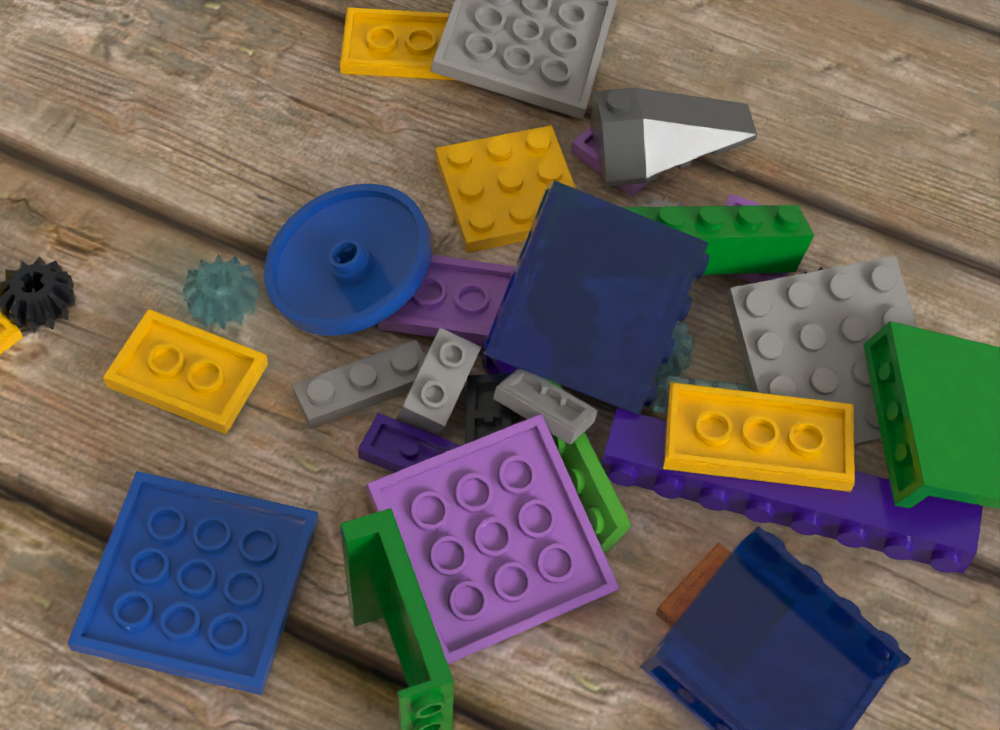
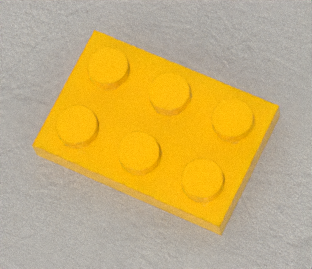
(186, 371)

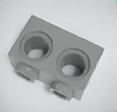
(438, 382)

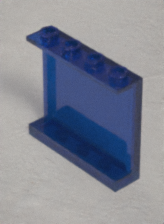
(596, 297)
(772, 647)

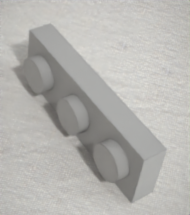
(358, 384)

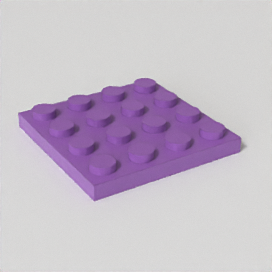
(495, 537)

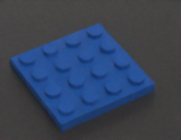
(196, 583)

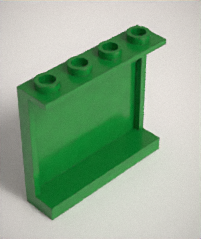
(937, 414)
(386, 587)

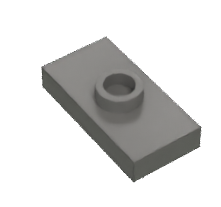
(533, 395)

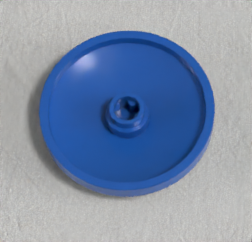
(348, 259)

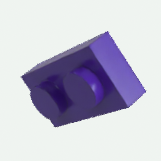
(400, 445)

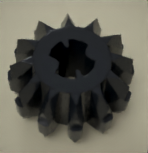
(37, 294)

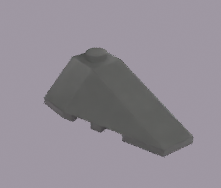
(653, 131)

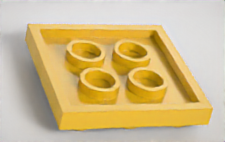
(500, 183)

